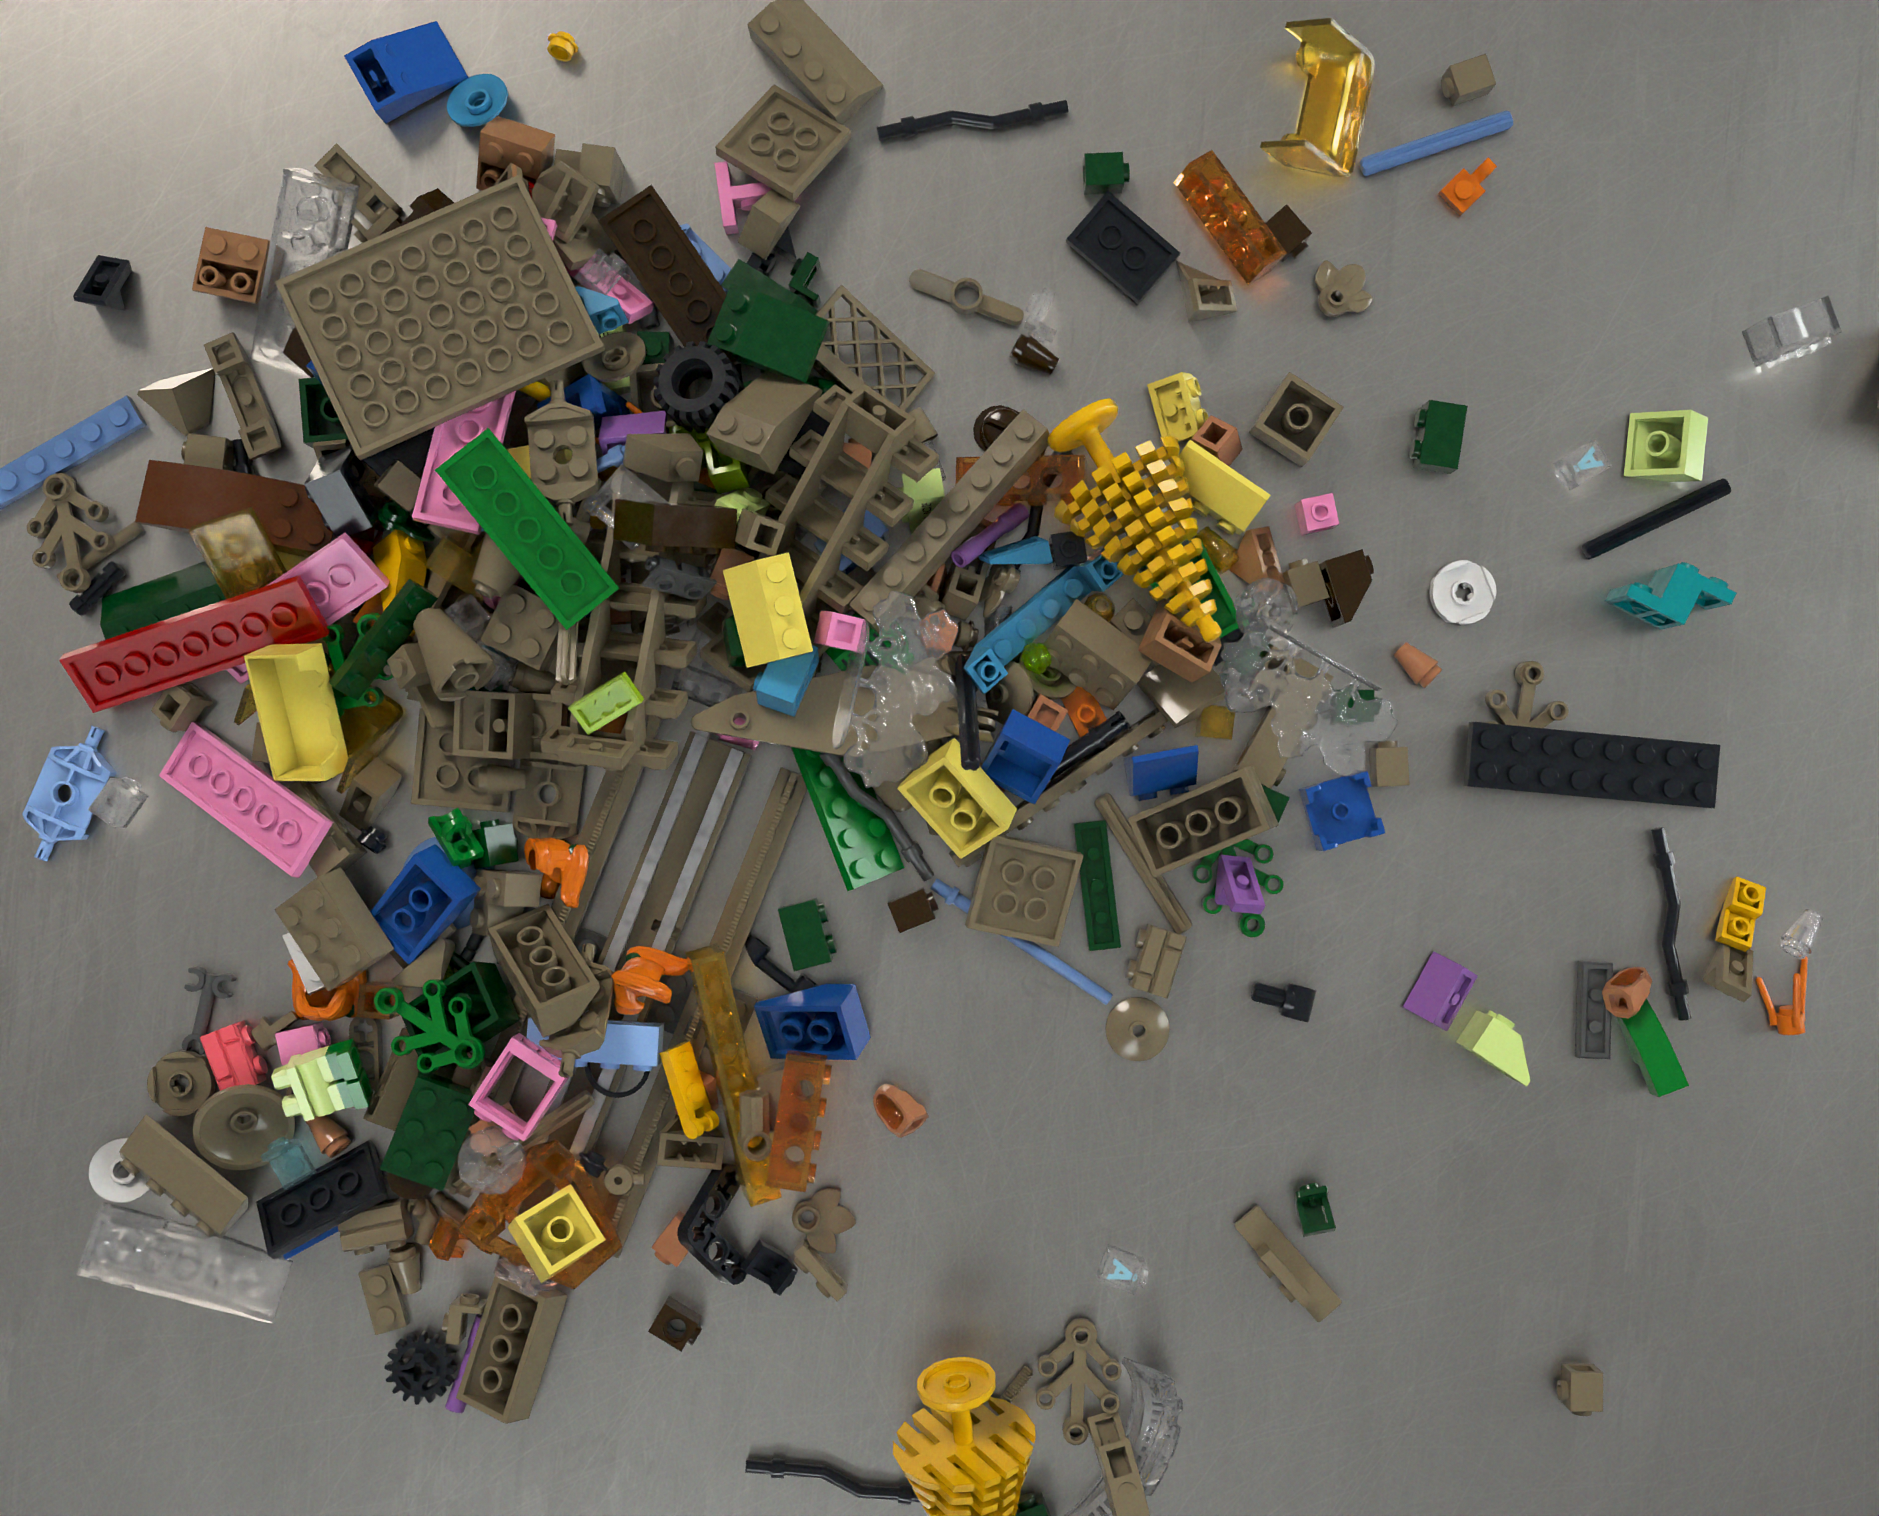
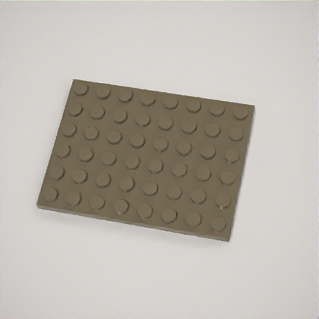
(439, 317)

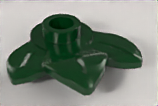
(397, 518)

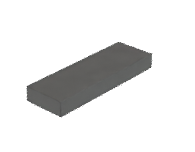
(1592, 1017)

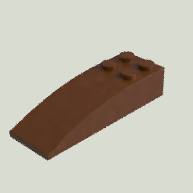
(187, 495)

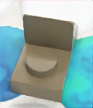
(1731, 972)

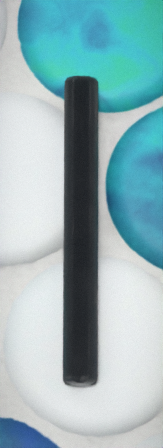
(1656, 518)
(967, 716)

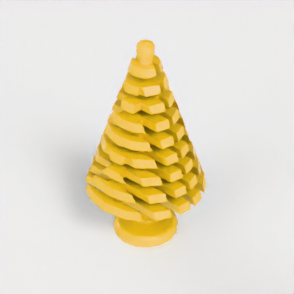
(1138, 514)
(971, 1457)

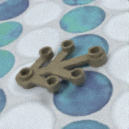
(66, 529)
(1526, 701)
(1078, 1375)

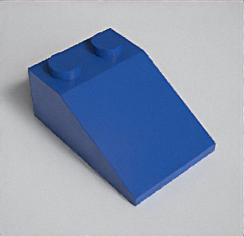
(1162, 771)
(423, 902)
(815, 1021)

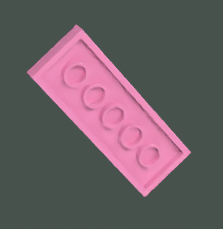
(338, 581)
(246, 799)

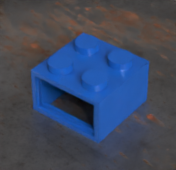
(1024, 756)

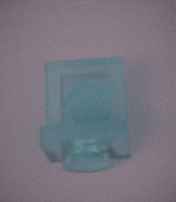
(288, 1161)

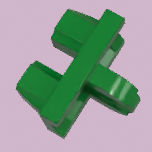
(447, 831)

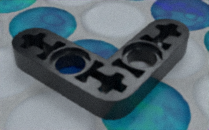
(705, 1232)

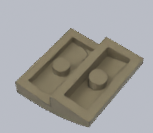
(1177, 697)

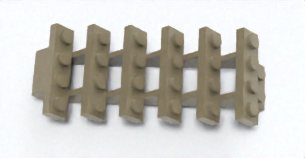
(889, 435)
(598, 640)

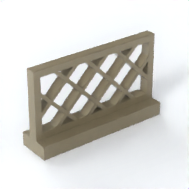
(832, 368)

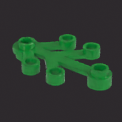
(337, 657)
(1263, 878)
(435, 1028)

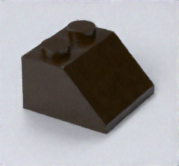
(1346, 583)

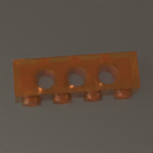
(1230, 217)
(1069, 467)
(782, 1171)

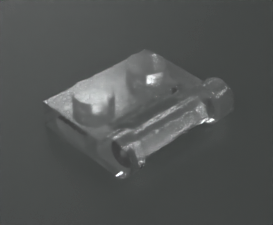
(621, 485)

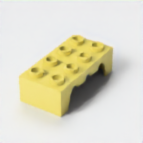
(297, 712)

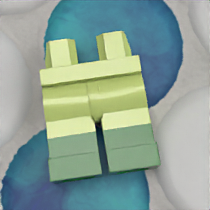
(324, 1081)

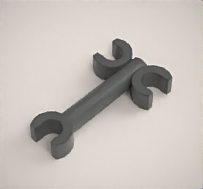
(210, 985)

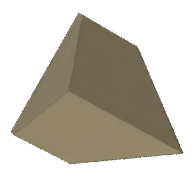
(1205, 294)
(183, 399)
(679, 1151)

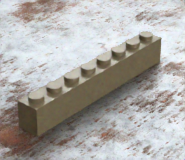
(956, 515)

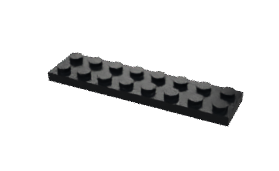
(1591, 765)

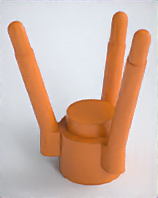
(1790, 1018)

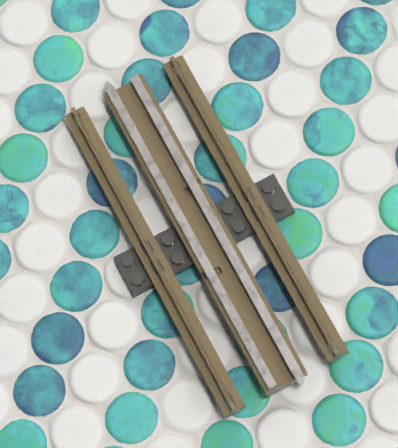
(654, 917)

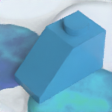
(786, 682)

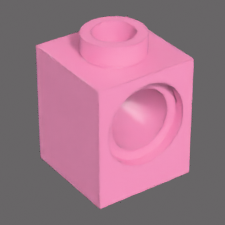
(1316, 514)
(838, 630)
(301, 1040)

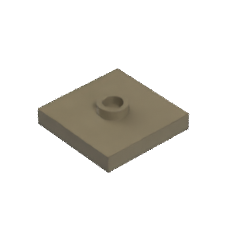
(584, 244)

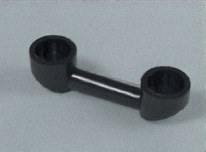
(757, 952)

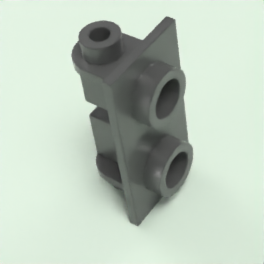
(686, 581)

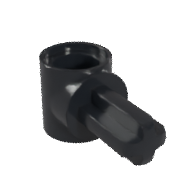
(1292, 1000)

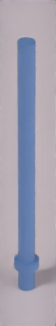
(953, 896)

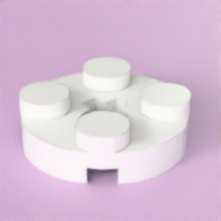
(1478, 601)

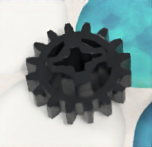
(409, 1376)

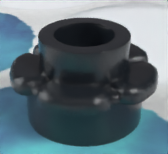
(372, 839)
(593, 1163)

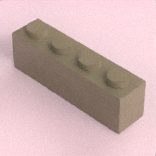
(1262, 747)

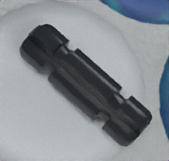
(98, 588)

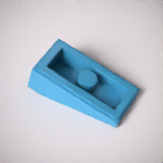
(1026, 551)

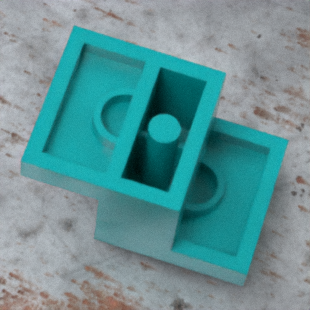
(1671, 595)

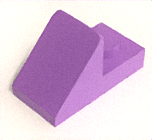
(1238, 885)

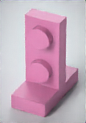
(735, 196)

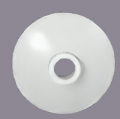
(104, 1177)

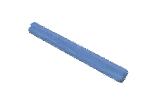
(1436, 143)

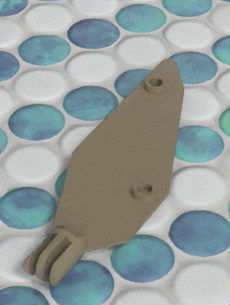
(816, 717)

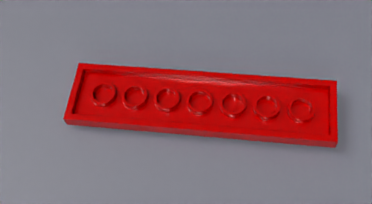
(193, 644)

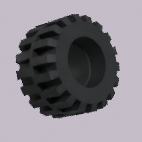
(683, 369)

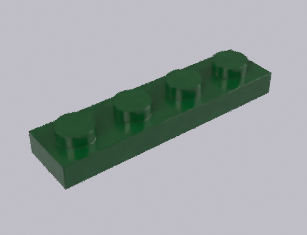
(382, 640)
(1097, 886)

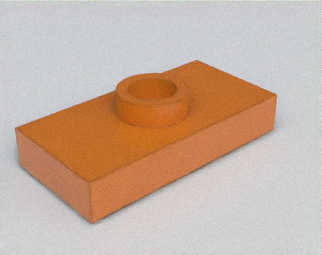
(1083, 710)

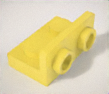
(1178, 406)

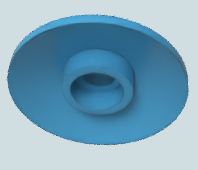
(477, 100)

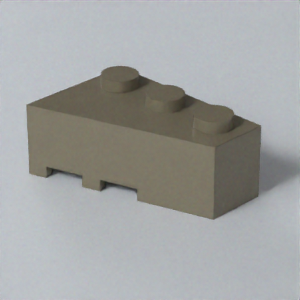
(339, 845)

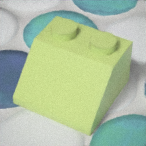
(1666, 446)
(1496, 1043)

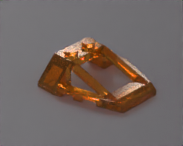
(544, 1161)

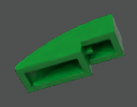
(1653, 1052)

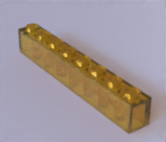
(729, 1061)

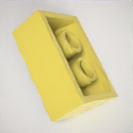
(1220, 490)
(767, 610)
(958, 802)

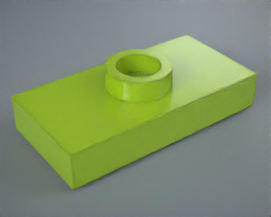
(606, 703)

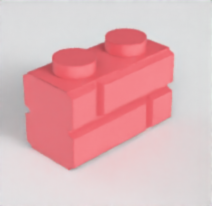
(234, 1056)

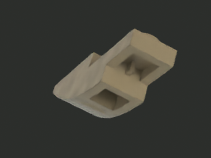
(1117, 1465)

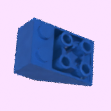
(405, 69)

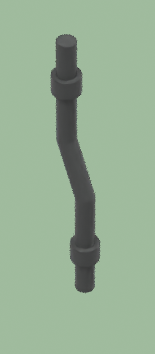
(910, 849)

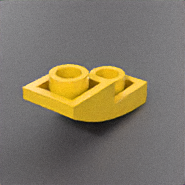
(1738, 916)

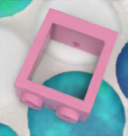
(537, 1058)

